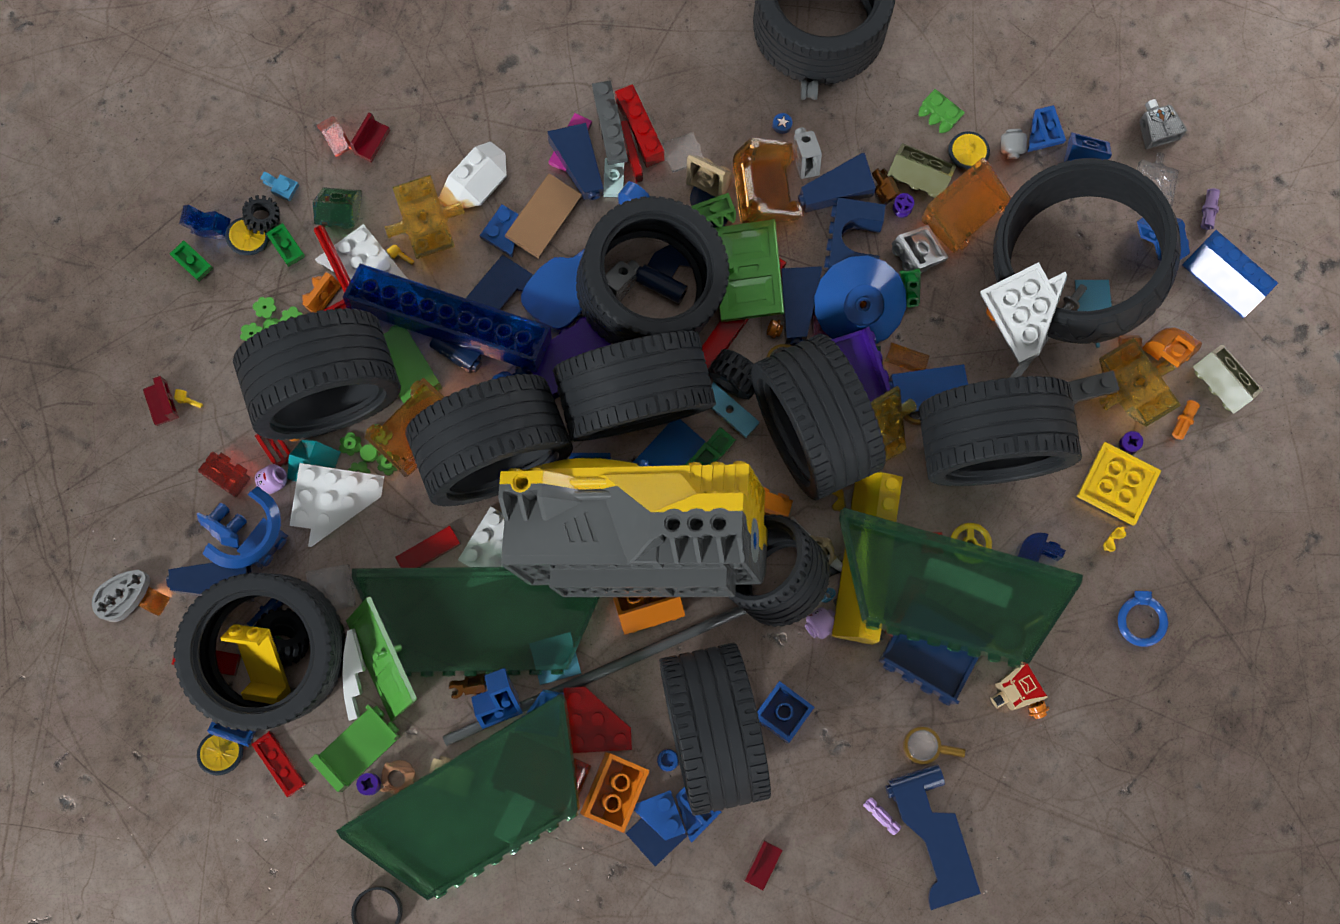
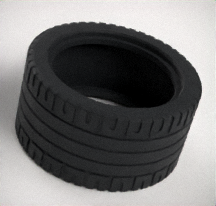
(815, 56)
(664, 221)
(316, 374)
(634, 385)
(818, 416)
(484, 431)
(999, 431)
(197, 658)
(715, 728)

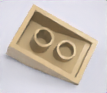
(707, 175)

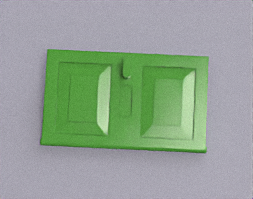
(754, 271)
(381, 659)

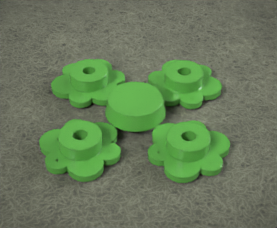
(259, 307)
(367, 454)

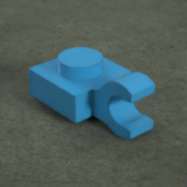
(281, 187)

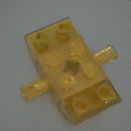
(418, 203)
(1151, 397)
(890, 414)

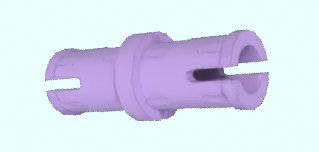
(1210, 209)

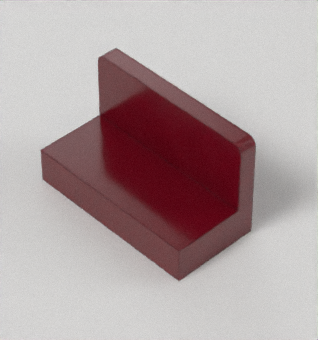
(369, 138)
(160, 402)
(762, 865)

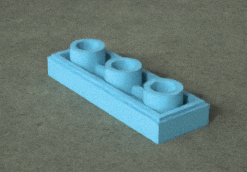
(740, 418)

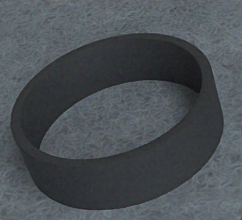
(389, 891)

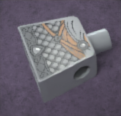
(805, 147)

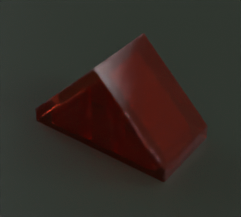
(334, 136)

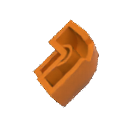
(1173, 345)

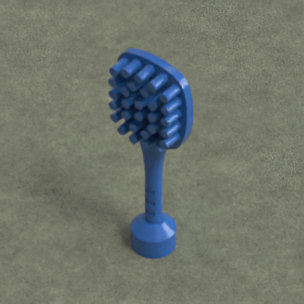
(552, 291)

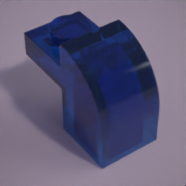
(203, 224)
(1036, 545)

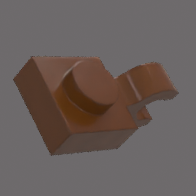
(886, 188)
(470, 685)

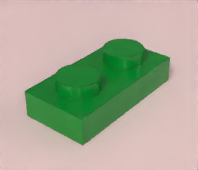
(285, 245)
(191, 261)

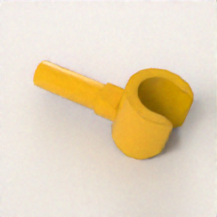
(394, 251)
(180, 397)

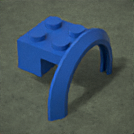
(261, 542)

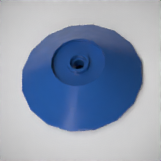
(857, 281)

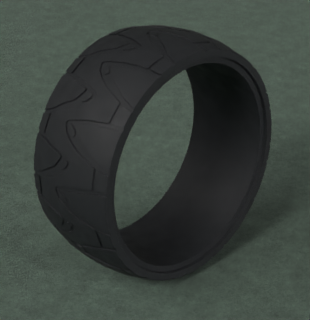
(1095, 179)

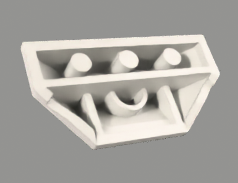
(475, 176)

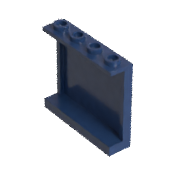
(929, 666)

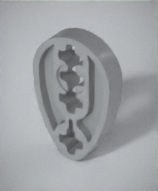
(132, 593)

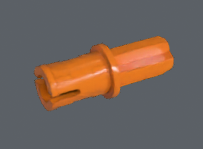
(1185, 419)

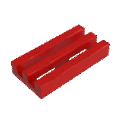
(284, 460)

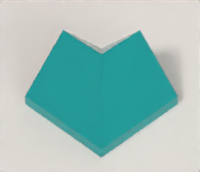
(311, 453)

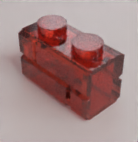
(224, 474)

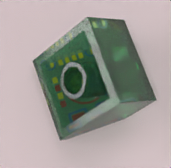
(337, 207)

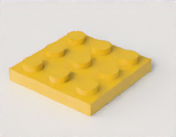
(1119, 483)

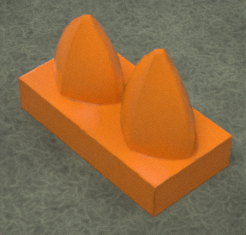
(323, 291)

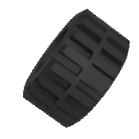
(733, 373)
(288, 624)

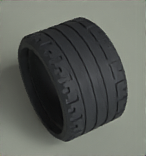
(801, 589)

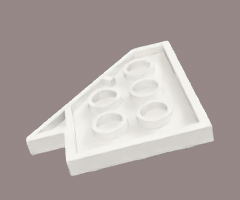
(1024, 309)
(331, 497)
(486, 543)

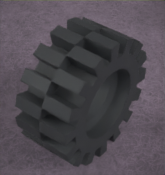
(260, 224)

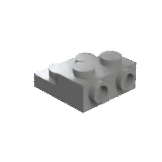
(919, 249)

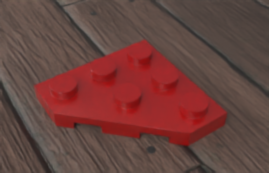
(594, 724)

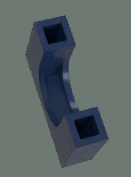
(847, 216)

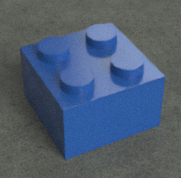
(784, 712)

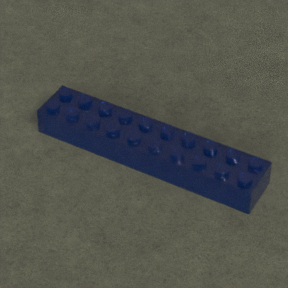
(448, 317)

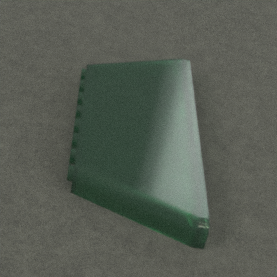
(952, 590)
(475, 620)
(474, 805)

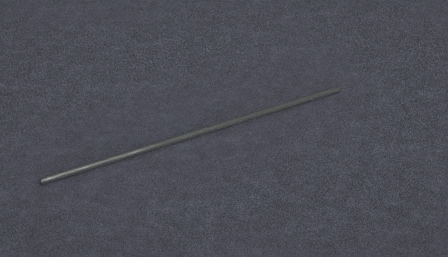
(620, 663)

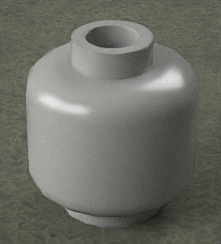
(1013, 143)

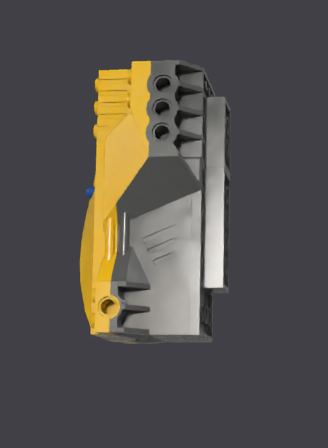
(634, 528)

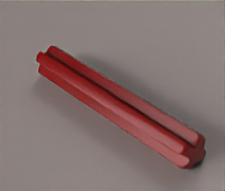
(332, 256)

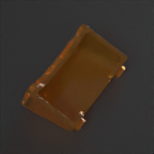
(763, 181)
(966, 205)
(391, 438)

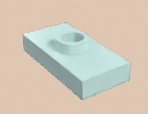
(613, 179)

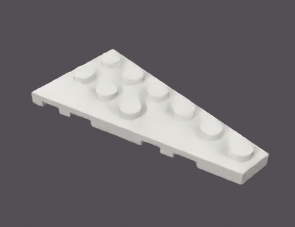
(361, 248)

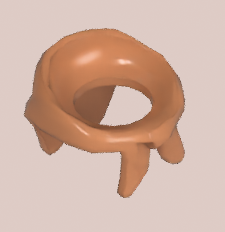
(402, 766)

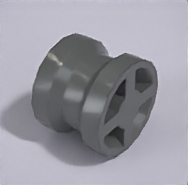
(809, 89)

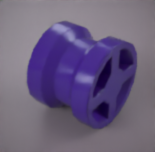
(904, 200)
(1127, 446)
(373, 785)

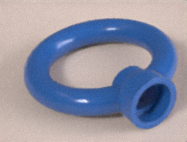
(1142, 598)

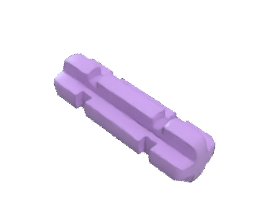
(882, 816)

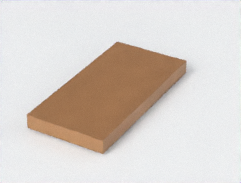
(543, 215)

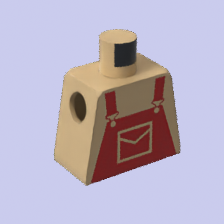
(1018, 689)

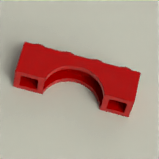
(640, 124)

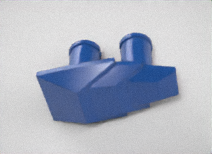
(226, 534)

